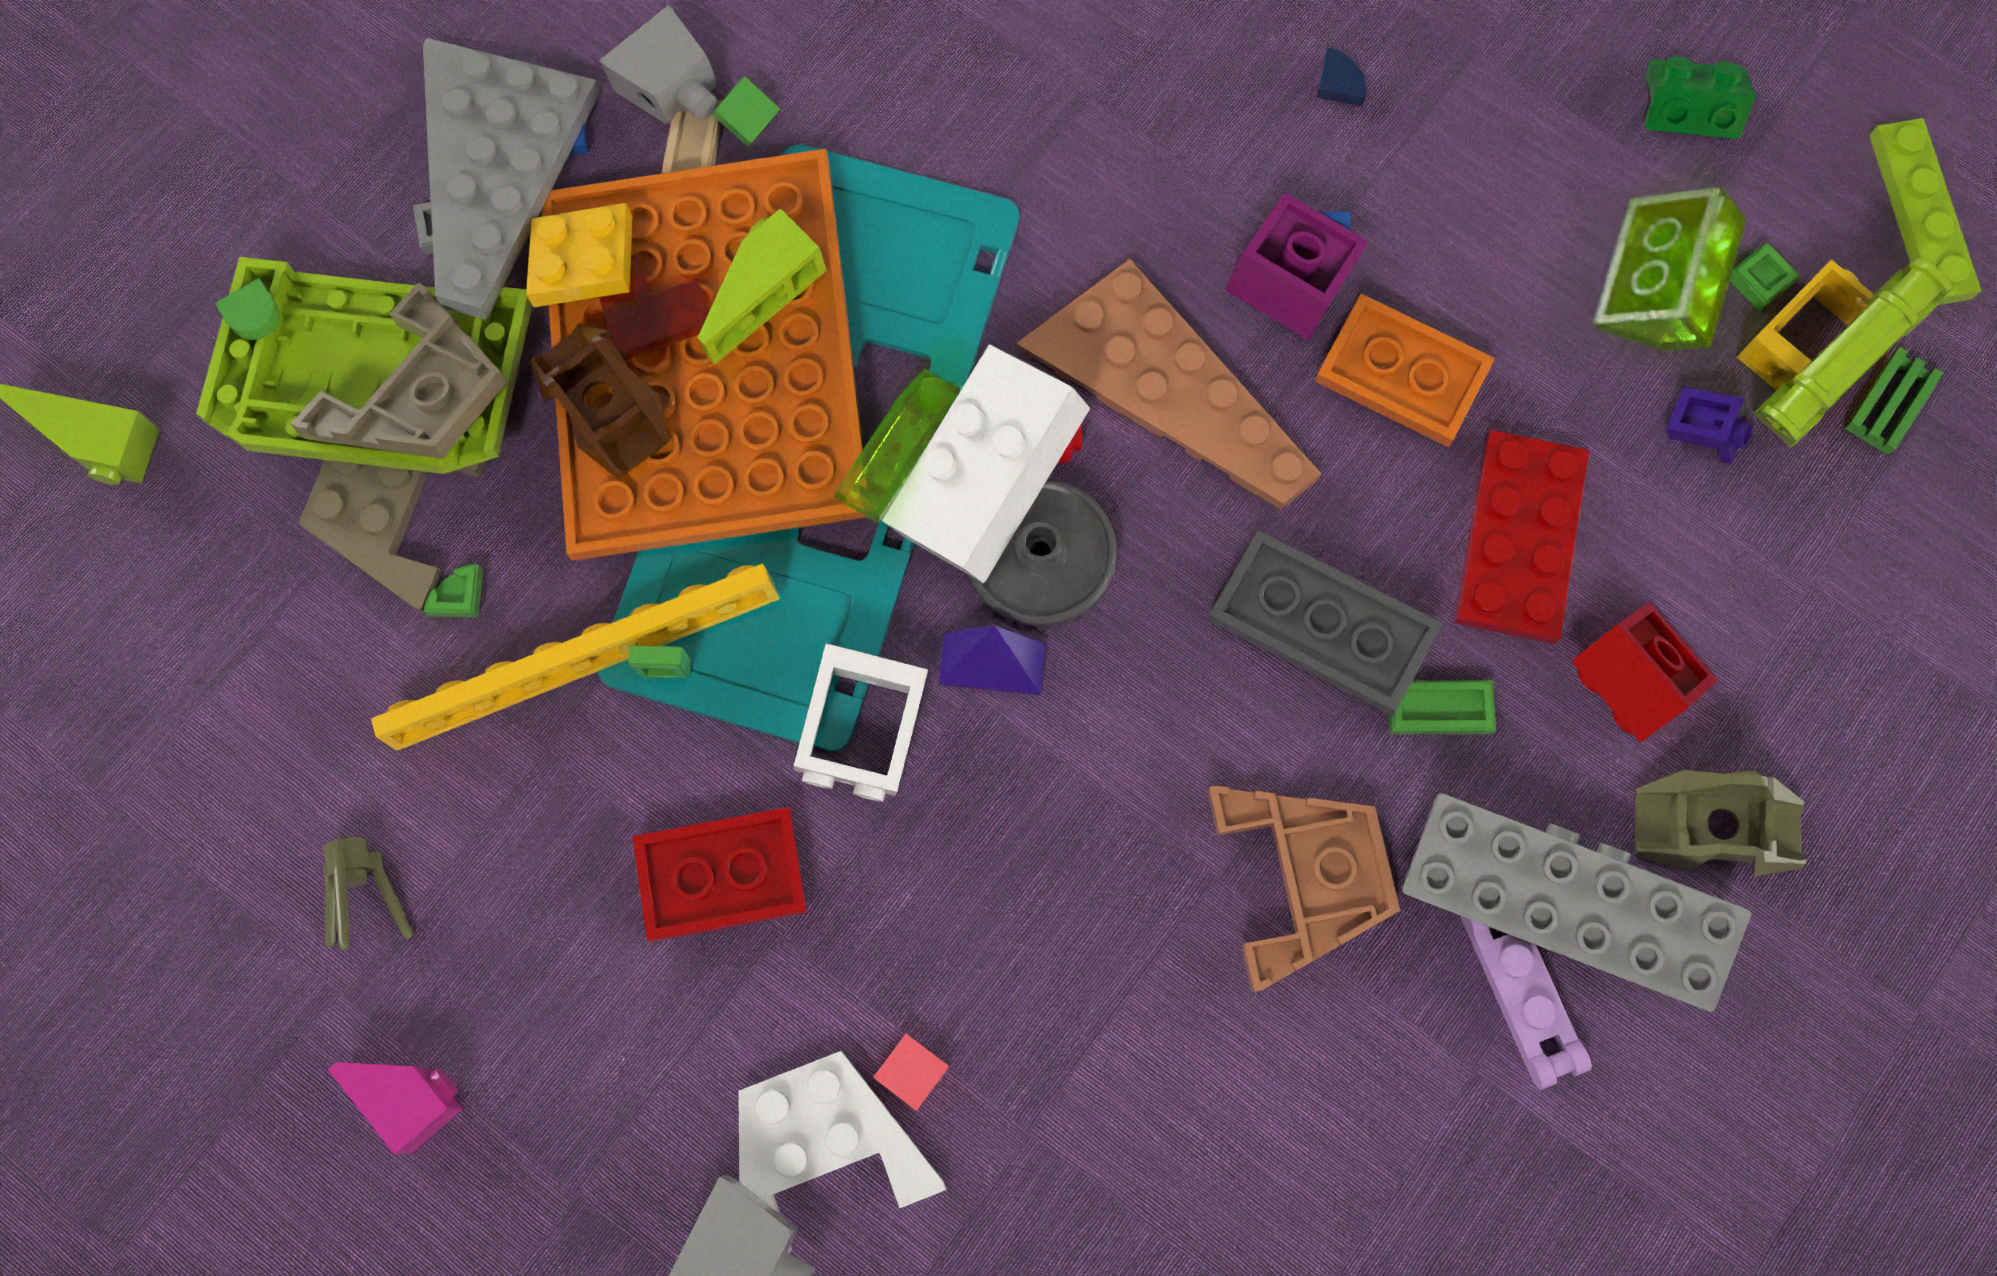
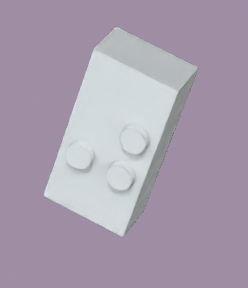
(987, 463)

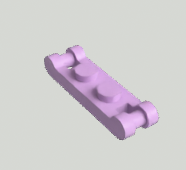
(1529, 1004)

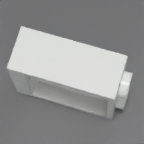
(874, 671)

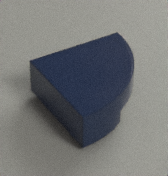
(1341, 79)

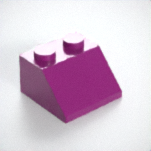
(1295, 265)

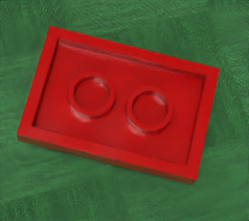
(719, 874)

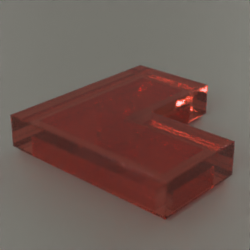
(652, 321)

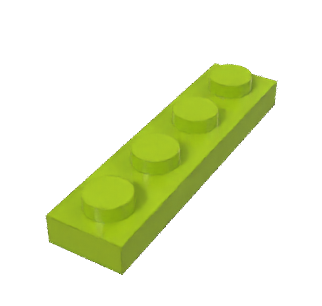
(1924, 204)

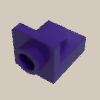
(1711, 421)

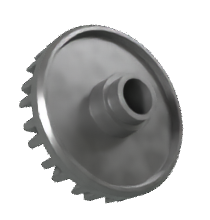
(1067, 580)

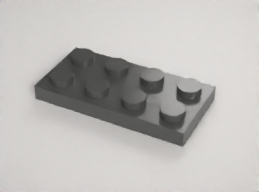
(1326, 622)

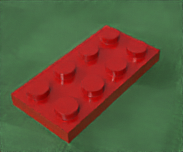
(1522, 537)

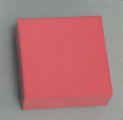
(911, 1072)

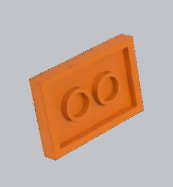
(1404, 370)

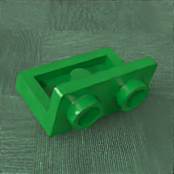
(1698, 97)

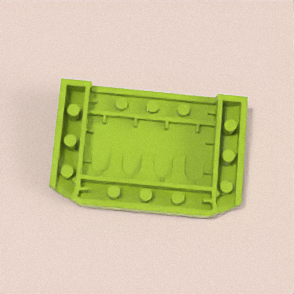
(343, 342)

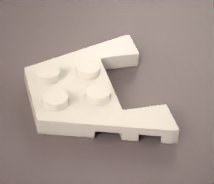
(819, 1123)

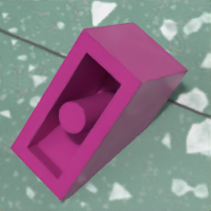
(399, 1101)

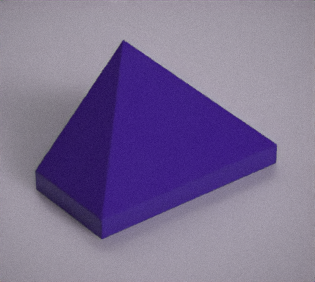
(992, 661)

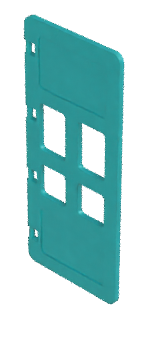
(907, 288)

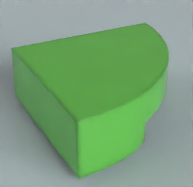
(457, 594)

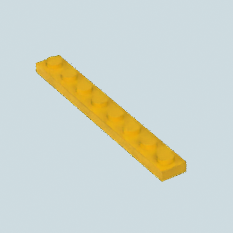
(565, 662)

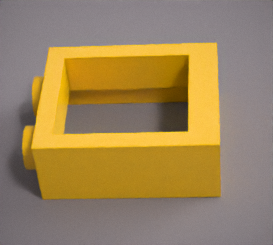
(1776, 358)

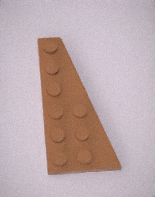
(1159, 373)

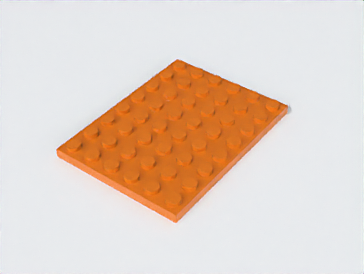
(765, 427)

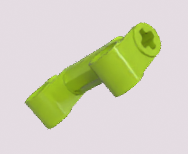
(1889, 315)

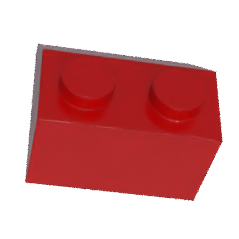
(1643, 672)

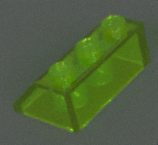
(1672, 269)

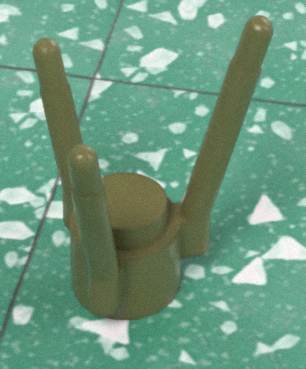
(345, 868)

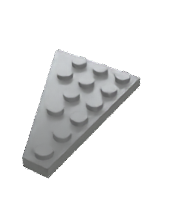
(493, 158)

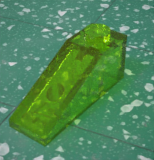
(897, 445)

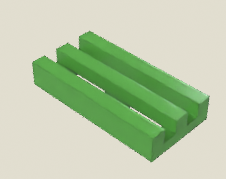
(1913, 371)

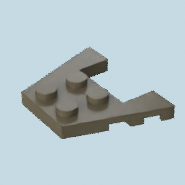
(426, 398)
(364, 518)

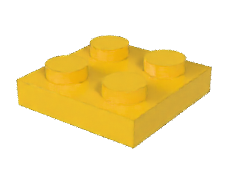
(579, 255)

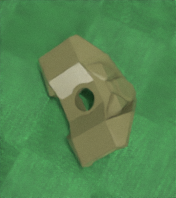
(1675, 813)

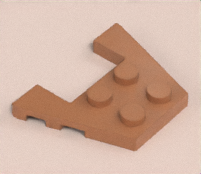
(1330, 871)

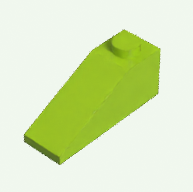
(765, 275)
(101, 437)

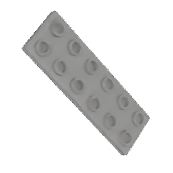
(1576, 901)

